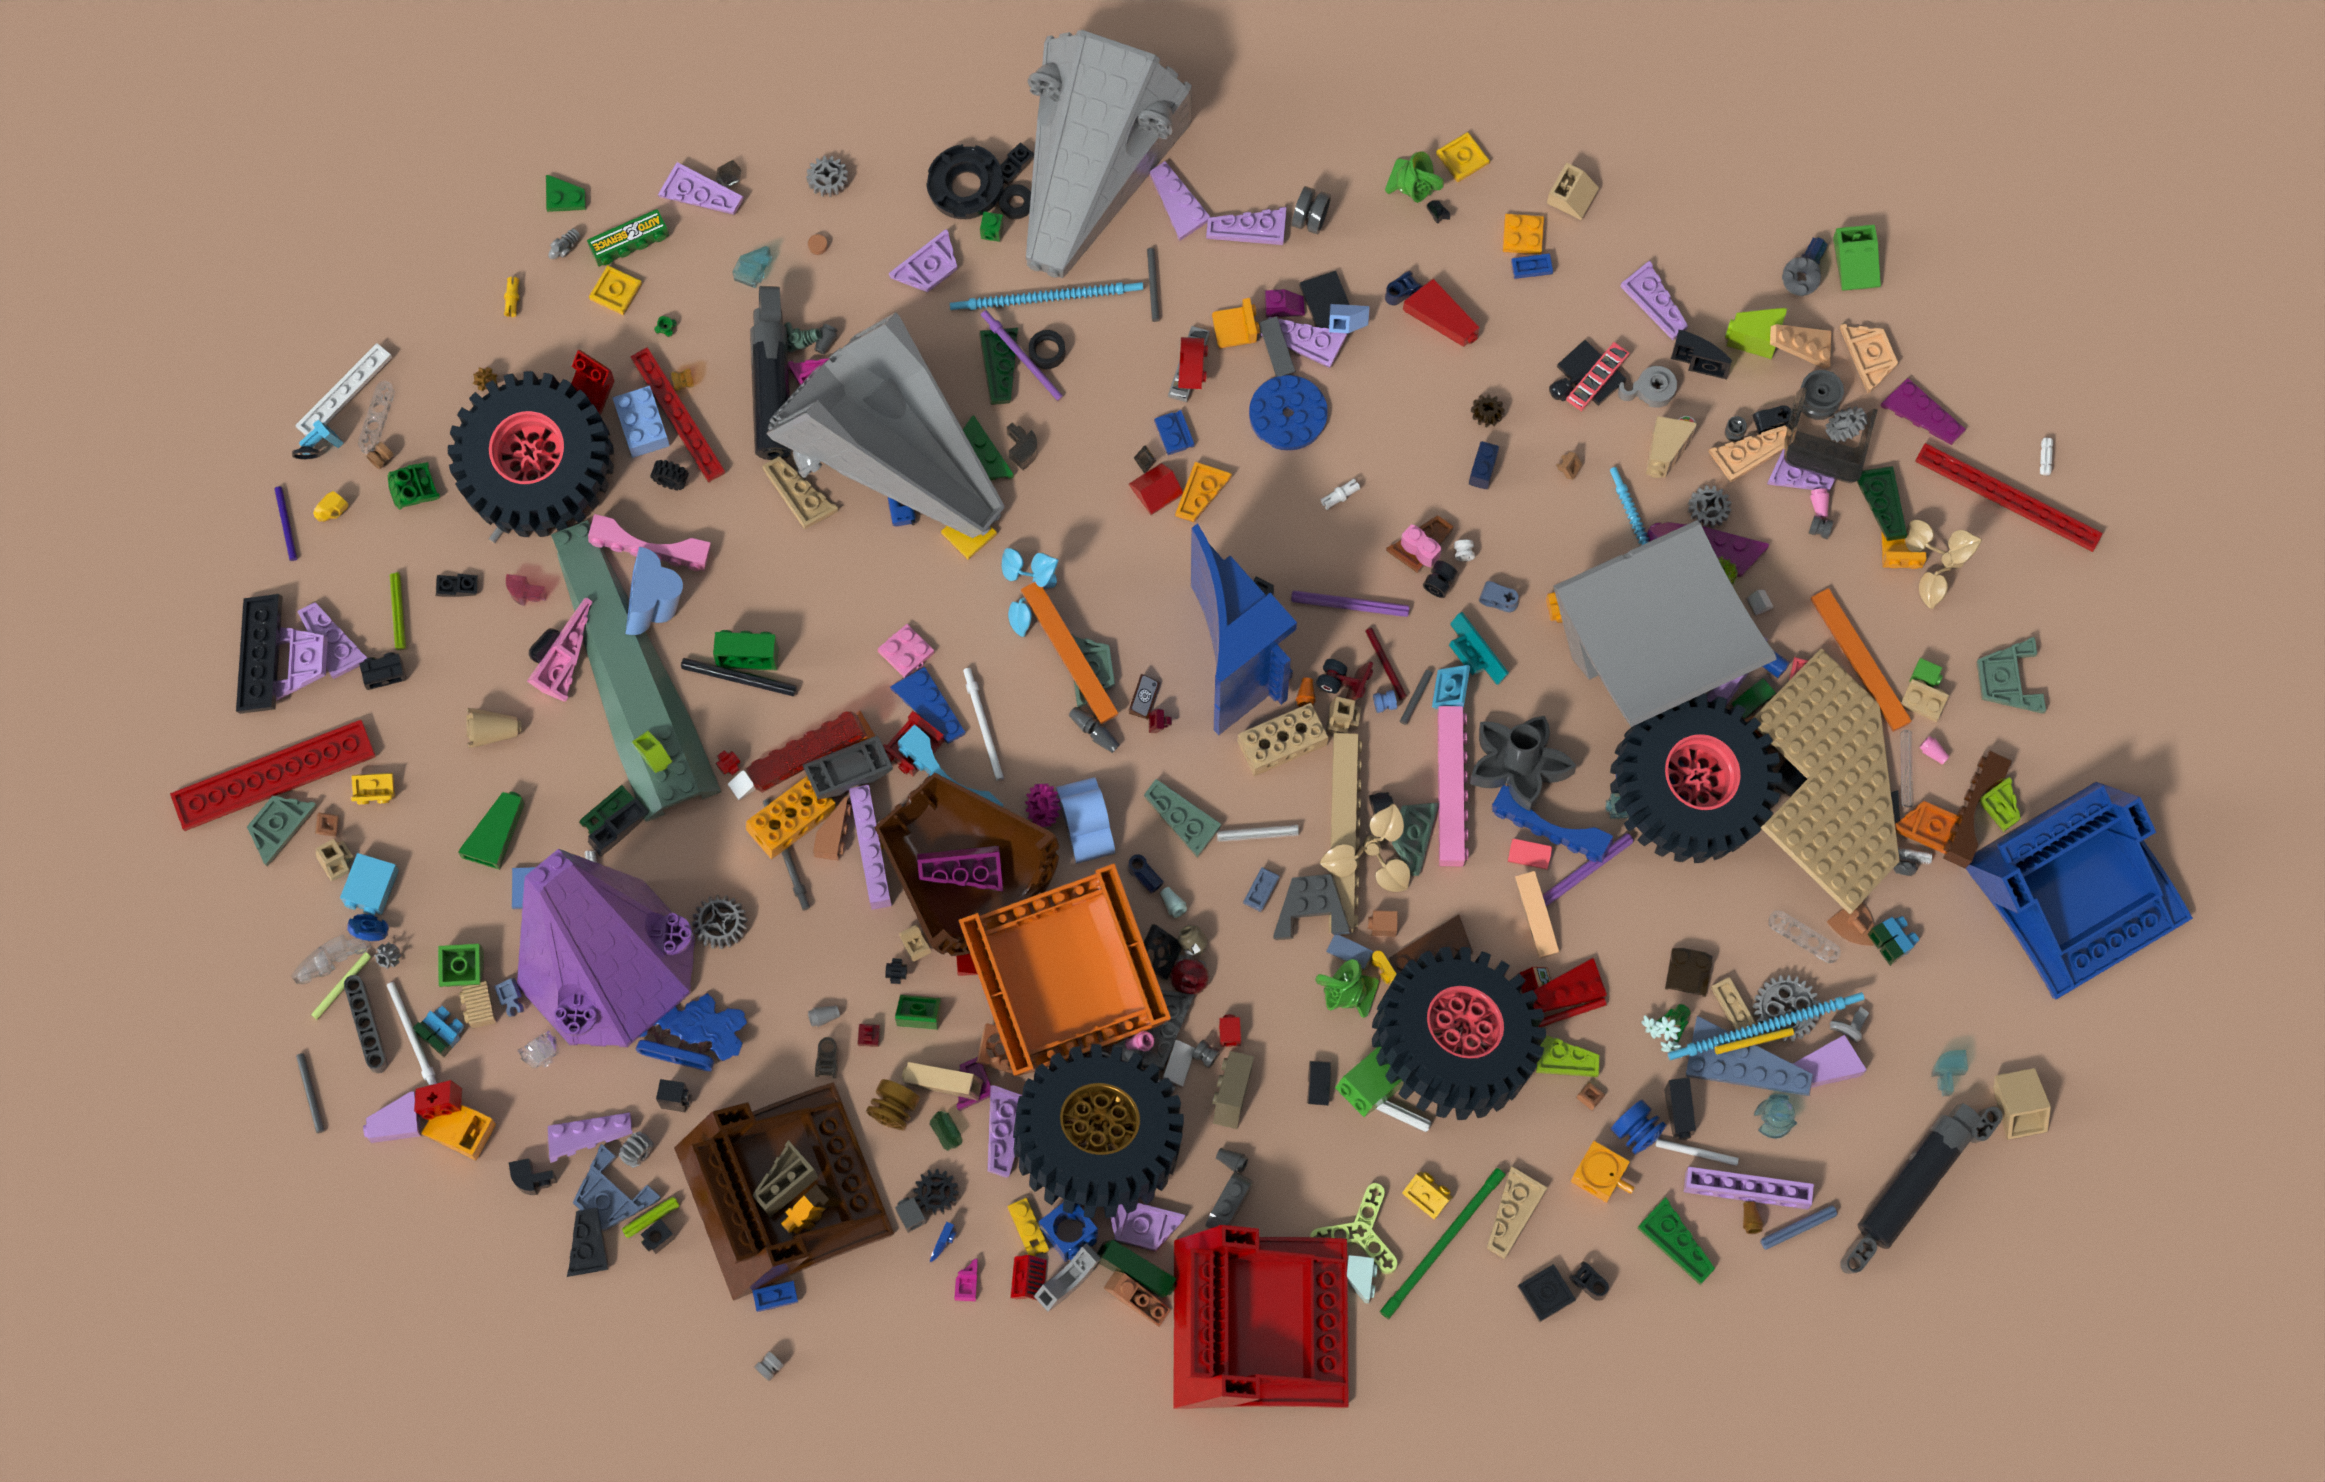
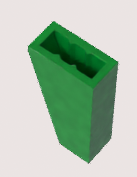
(493, 834)

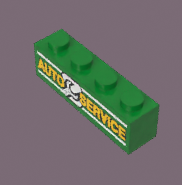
(628, 238)

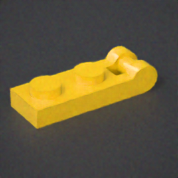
(1380, 961)
(1027, 1227)

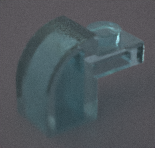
(1949, 1065)

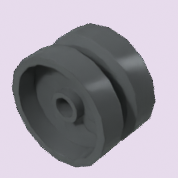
(1309, 209)
(1822, 394)

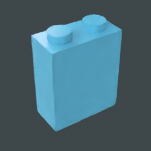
(369, 884)

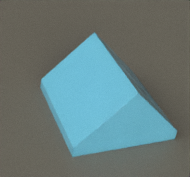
(1451, 686)

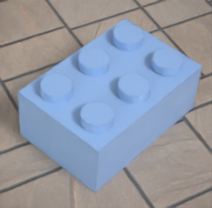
(641, 421)

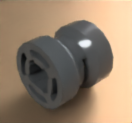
(1735, 424)
(1821, 527)
(1206, 1053)

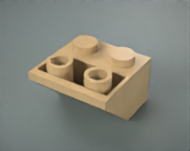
(1572, 191)

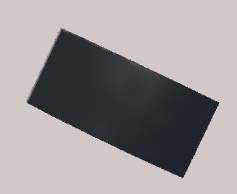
(1016, 162)
(456, 586)
(1319, 1083)

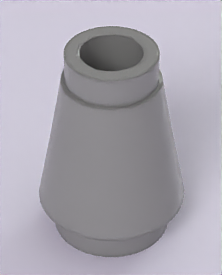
(821, 1015)

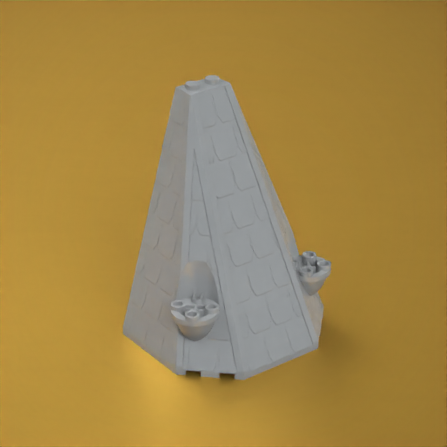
(1099, 133)
(889, 427)

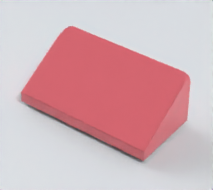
(1530, 854)

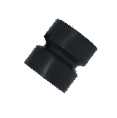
(1439, 580)

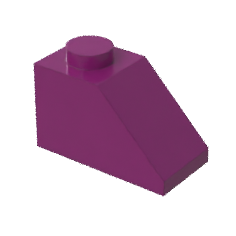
(1283, 303)

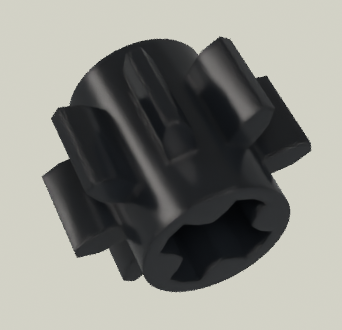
(896, 971)

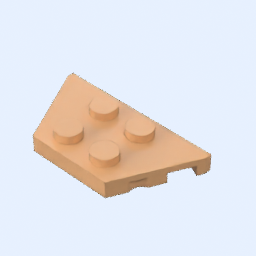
(1870, 353)

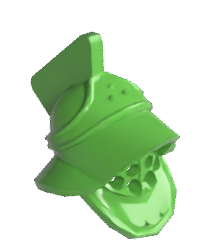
(1414, 177)
(1349, 988)

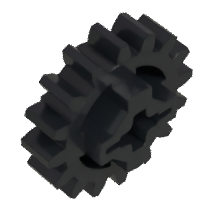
(929, 1197)

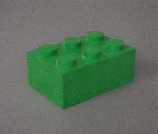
(746, 650)

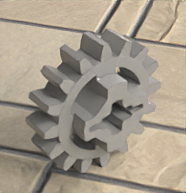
(818, 172)
(1846, 424)
(1704, 499)

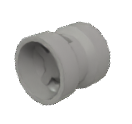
(768, 1366)

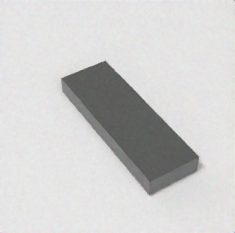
(1277, 347)

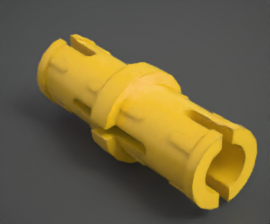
(511, 296)

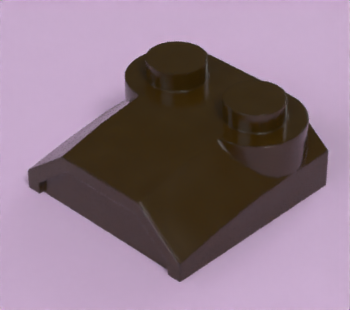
(1689, 971)

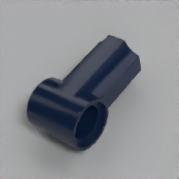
(1815, 250)
(1145, 875)

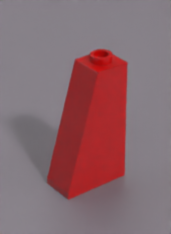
(1441, 313)

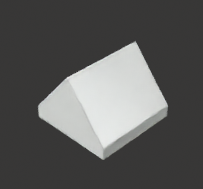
(1759, 602)

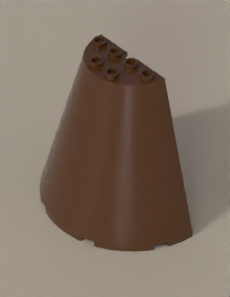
(955, 818)

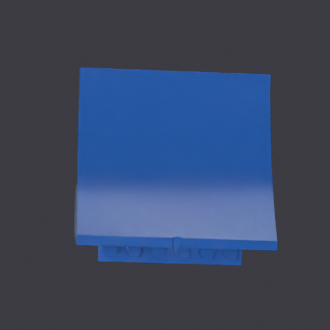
(1243, 634)
(2080, 886)

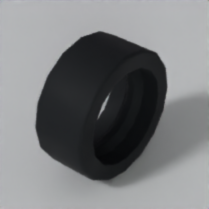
(1043, 336)

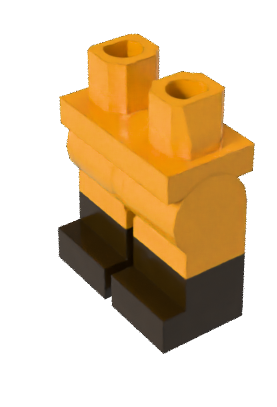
(810, 1208)

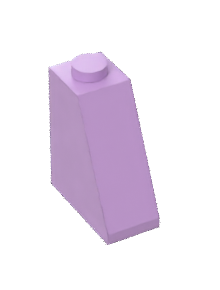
(394, 1121)

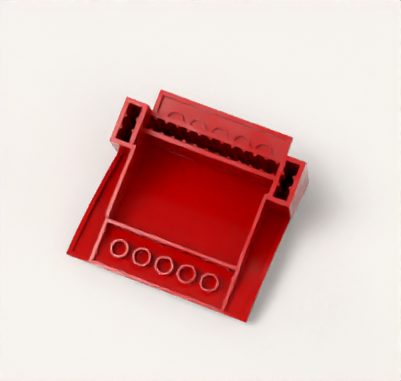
(1260, 1320)

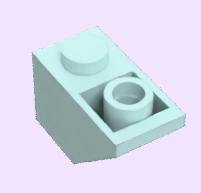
(1360, 1274)

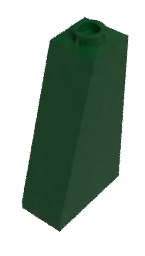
(1150, 1277)

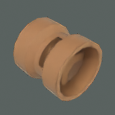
(379, 455)

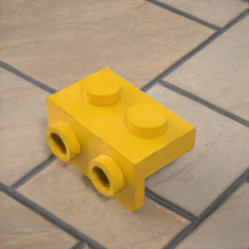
(373, 787)

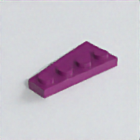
(1919, 408)

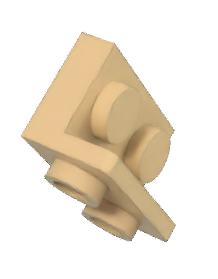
(1924, 700)

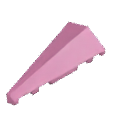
(556, 668)

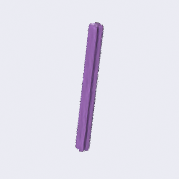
(1350, 603)
(1585, 870)

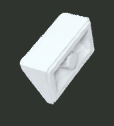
(1179, 1063)

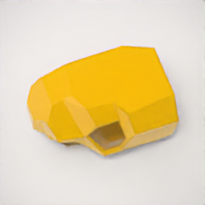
(330, 507)

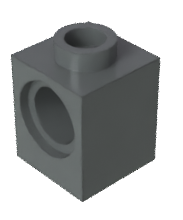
(910, 1214)

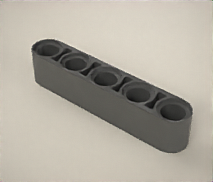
(359, 1017)

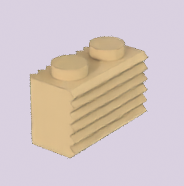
(478, 1005)

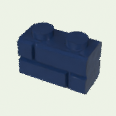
(1483, 465)

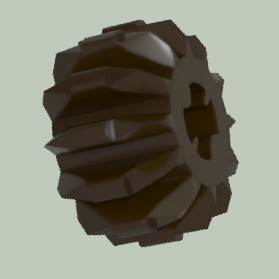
(1492, 415)

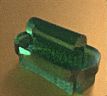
(946, 1130)

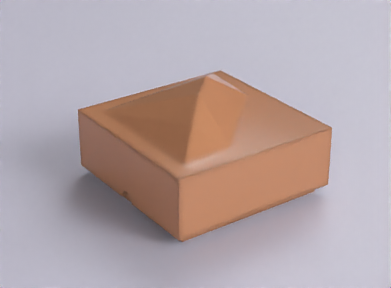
(326, 824)
(1590, 1096)

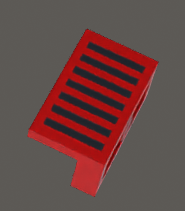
(1027, 1276)

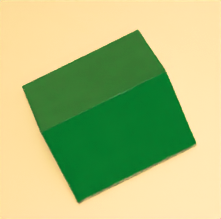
(918, 1012)

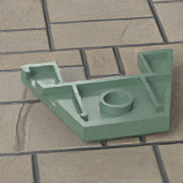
(2001, 679)

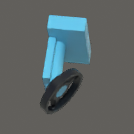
(318, 433)

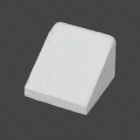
(741, 785)

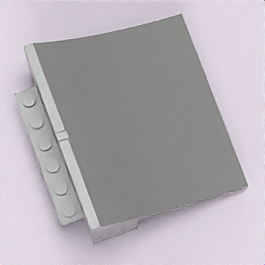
(1660, 624)

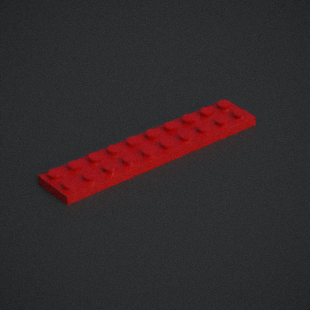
(272, 775)

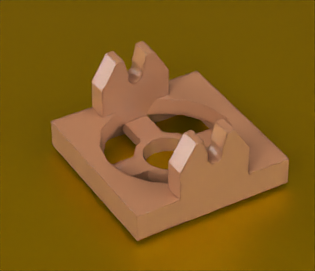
(983, 1057)

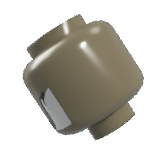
(1192, 940)

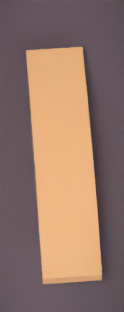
(1537, 914)

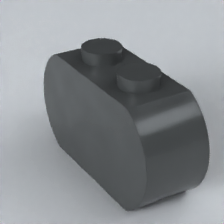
(1230, 1201)

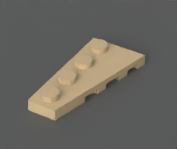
(798, 494)
(1515, 1208)

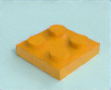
(1523, 234)

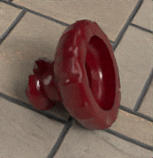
(1189, 976)

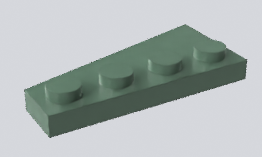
(1185, 819)

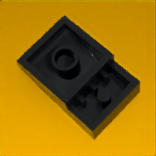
(1701, 355)

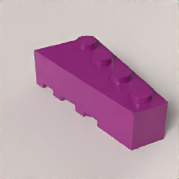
(963, 867)

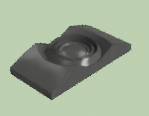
(848, 768)

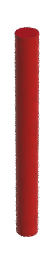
(1573, 1012)

